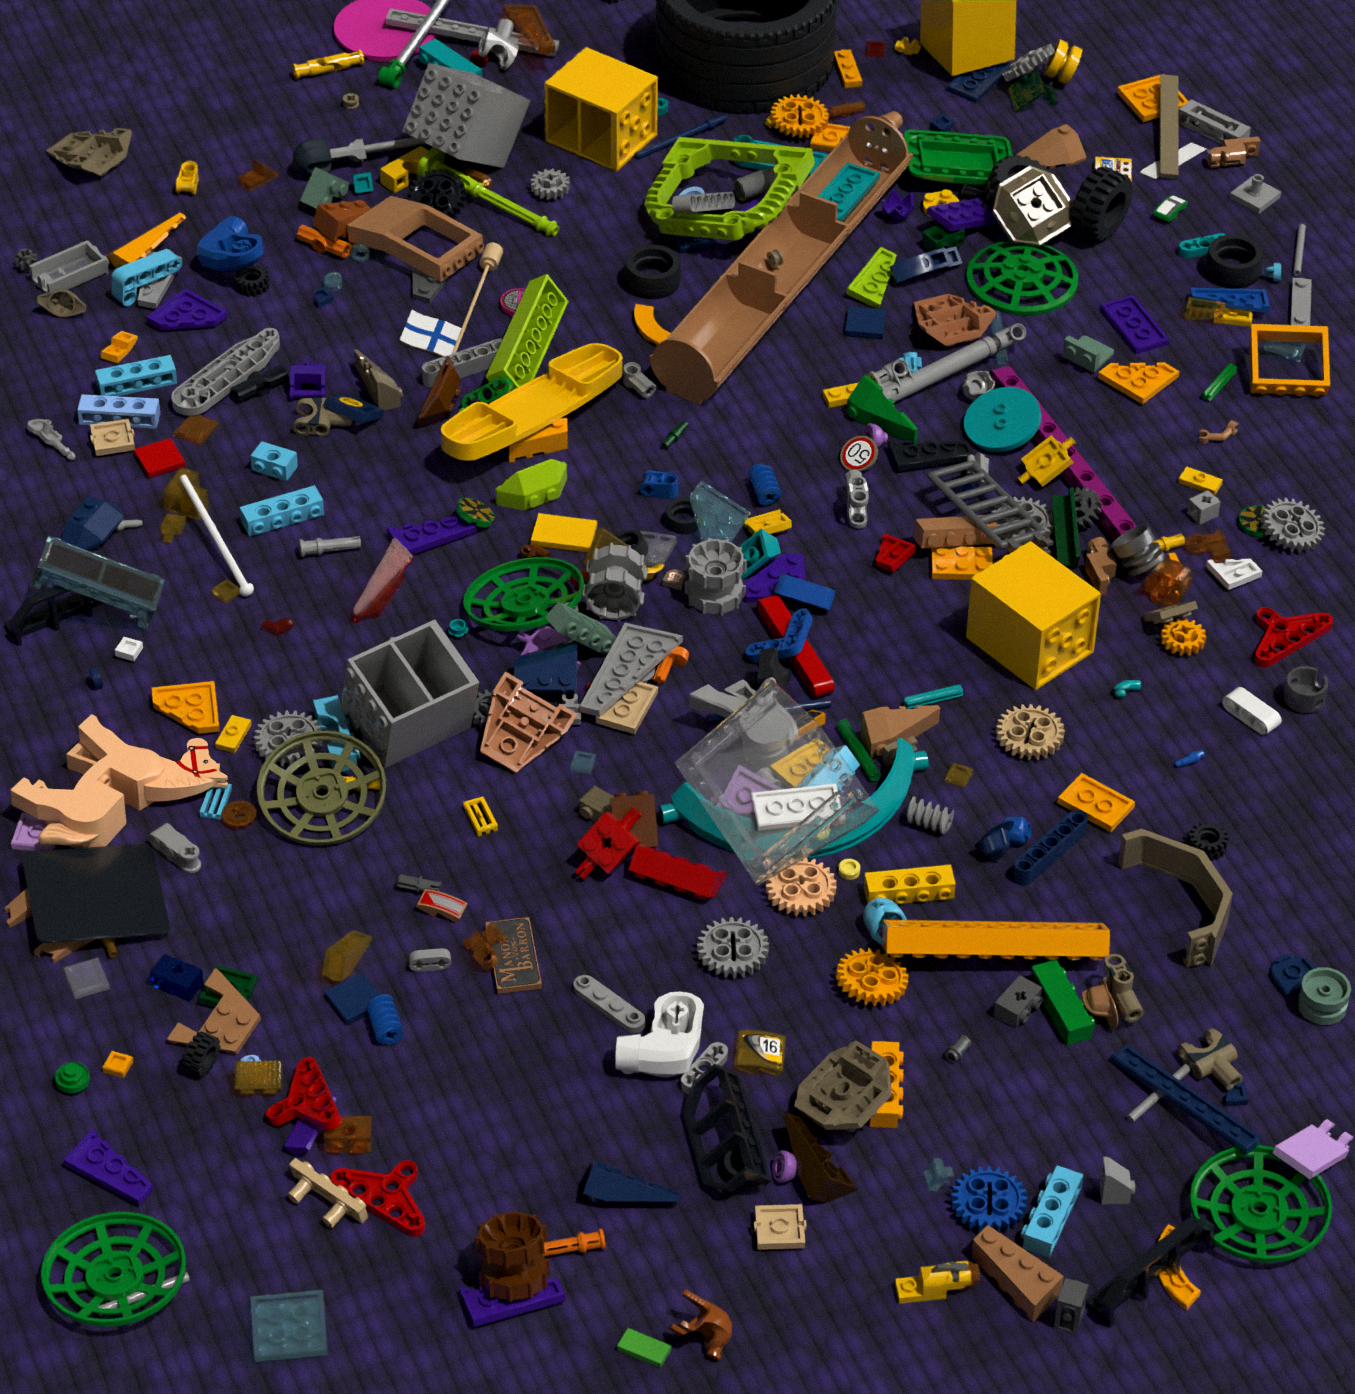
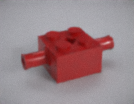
(622, 842)

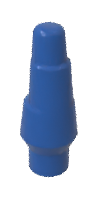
(1192, 757)

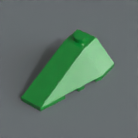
(870, 405)

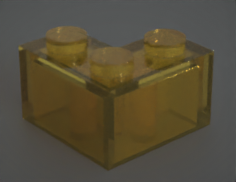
(178, 500)

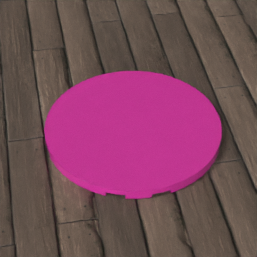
(364, 28)

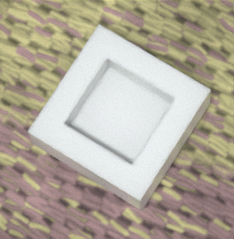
(128, 649)

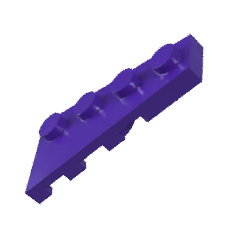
(431, 533)
(104, 1166)
(485, 1309)

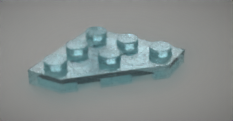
(716, 514)

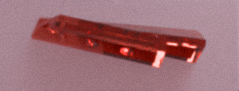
(383, 582)

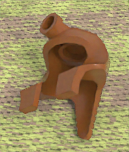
(711, 1322)

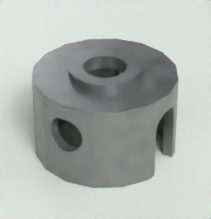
(1304, 693)

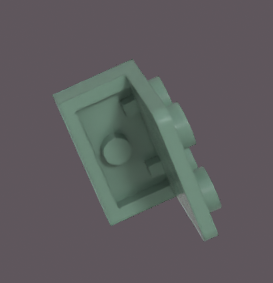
(1086, 352)

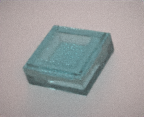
(583, 762)

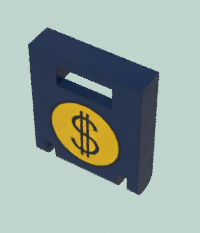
(354, 408)

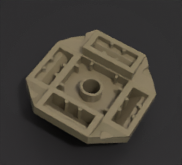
(1020, 219)
(845, 1088)

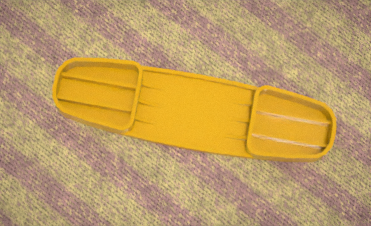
(536, 404)

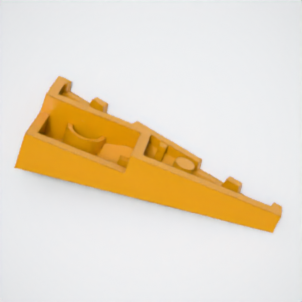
(144, 243)

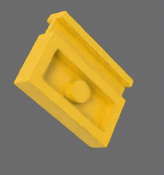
(770, 522)

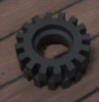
(246, 286)
(1211, 832)
(201, 1053)

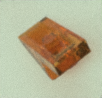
(257, 176)

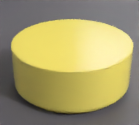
(849, 869)

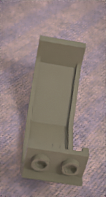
(1191, 866)

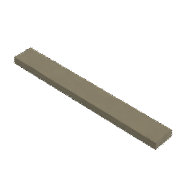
(1168, 127)

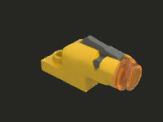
(936, 1280)

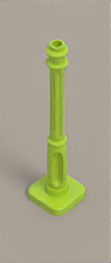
(435, 160)

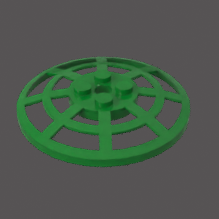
(1022, 272)
(523, 600)
(1260, 1196)
(112, 1262)

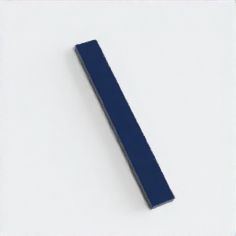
(1186, 1099)

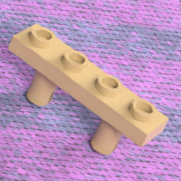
(322, 1185)

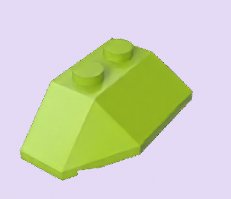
(533, 485)

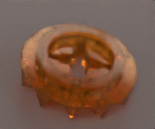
(237, 808)

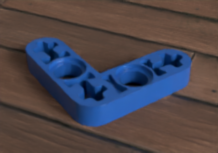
(789, 645)

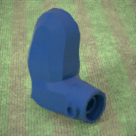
(229, 247)

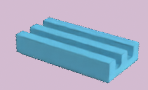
(203, 812)

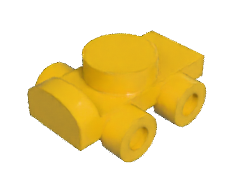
(907, 48)

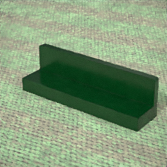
(1065, 529)

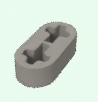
(430, 960)

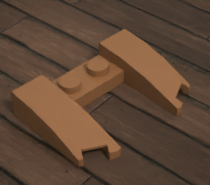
(20, 910)

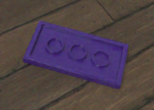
(1134, 324)

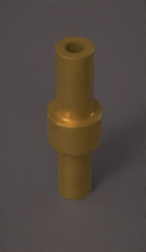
(110, 946)

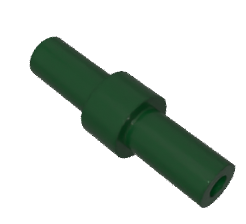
(674, 435)

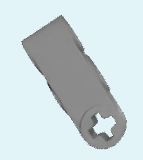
(176, 848)

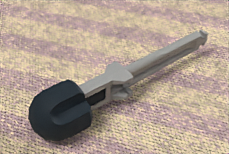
(317, 153)

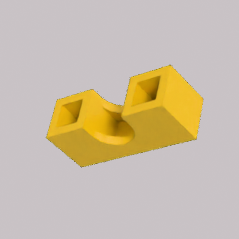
(395, 174)

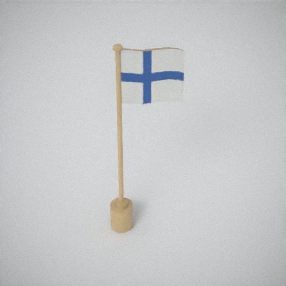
(438, 335)

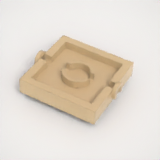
(112, 437)
(779, 1226)

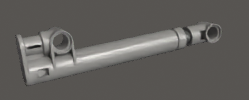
(906, 383)

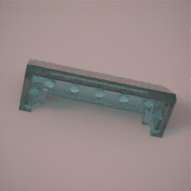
(99, 579)

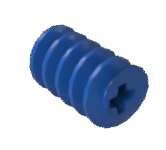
(765, 484)
(385, 1020)

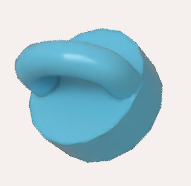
(1276, 275)

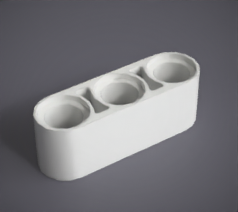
(1251, 711)

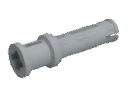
(319, 546)

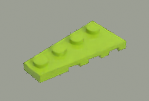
(873, 279)

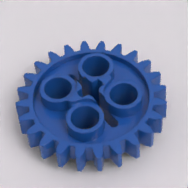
(1007, 1199)

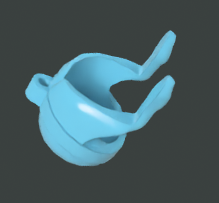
(877, 911)

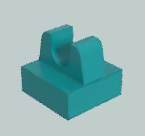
(362, 182)

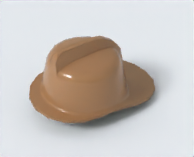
(1100, 1003)

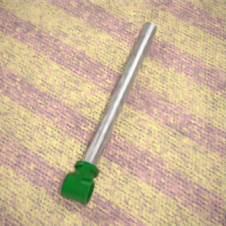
(392, 75)

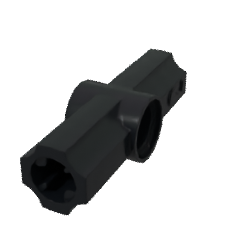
(259, 383)

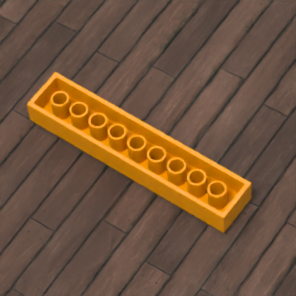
(996, 938)

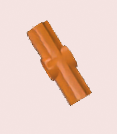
(323, 243)

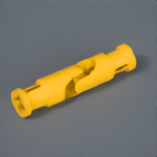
(331, 63)

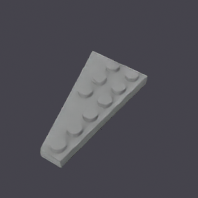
(628, 661)

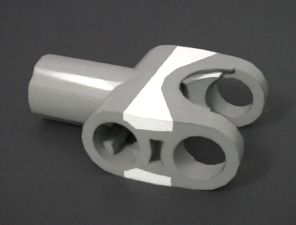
(499, 43)
(857, 498)

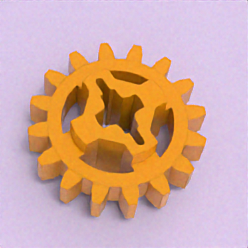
(1183, 636)

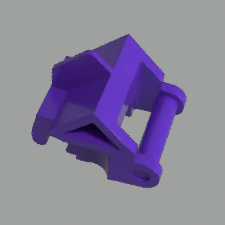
(308, 373)

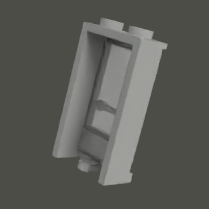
(69, 268)

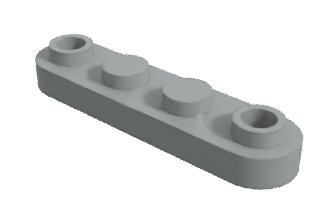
(609, 1004)

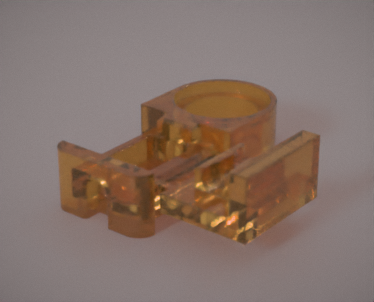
(1214, 542)
(482, 945)

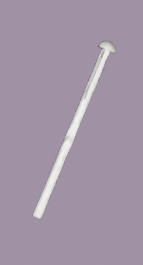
(246, 588)

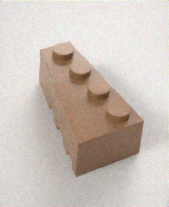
(1017, 1271)

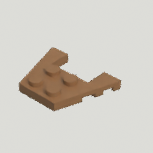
(230, 1020)

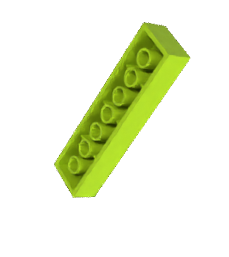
(529, 333)

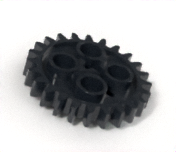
(451, 197)

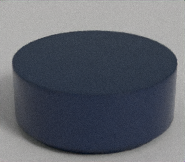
(95, 676)

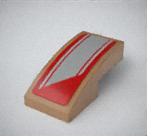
(442, 903)

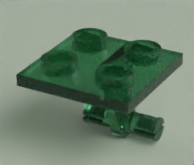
(1029, 89)

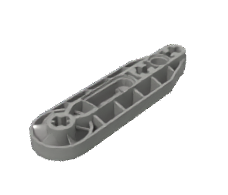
(224, 372)

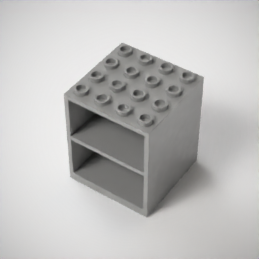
(466, 115)
(409, 693)

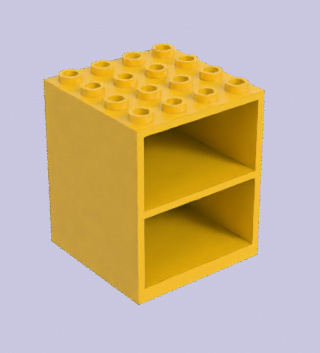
(968, 33)
(601, 108)
(1033, 615)

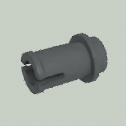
(954, 1052)

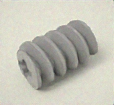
(929, 816)

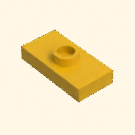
(1200, 480)
(233, 734)

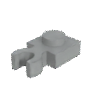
(573, 705)

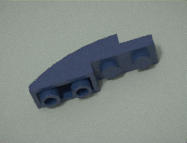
(925, 264)

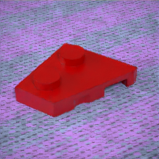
(893, 553)

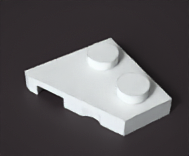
(1234, 572)

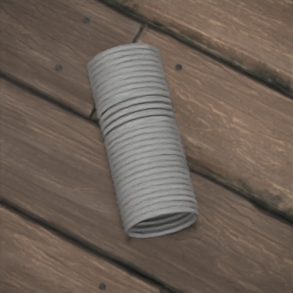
(754, 184)

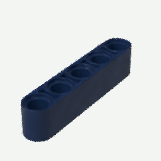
(1050, 847)

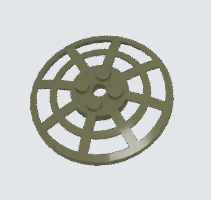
(319, 779)

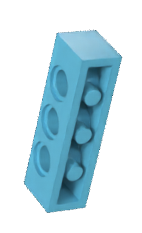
(136, 376)
(282, 510)
(1052, 1211)

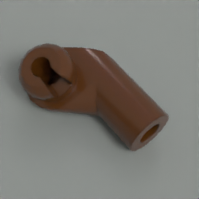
(533, 550)

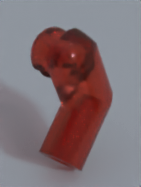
(279, 626)

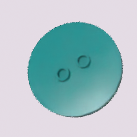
(1002, 419)

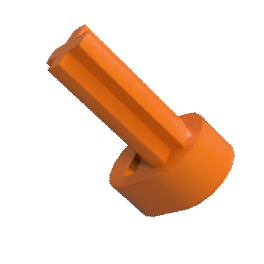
(677, 657)

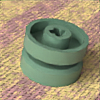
(1324, 996)

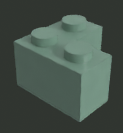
(323, 187)

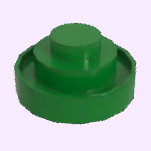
(72, 1077)

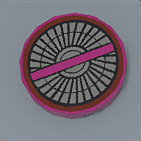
(511, 300)

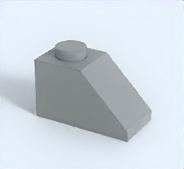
(1115, 1183)

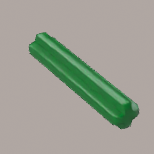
(1219, 382)

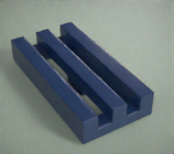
(693, 244)

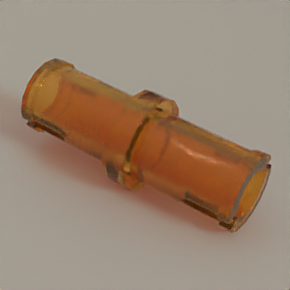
(846, 109)

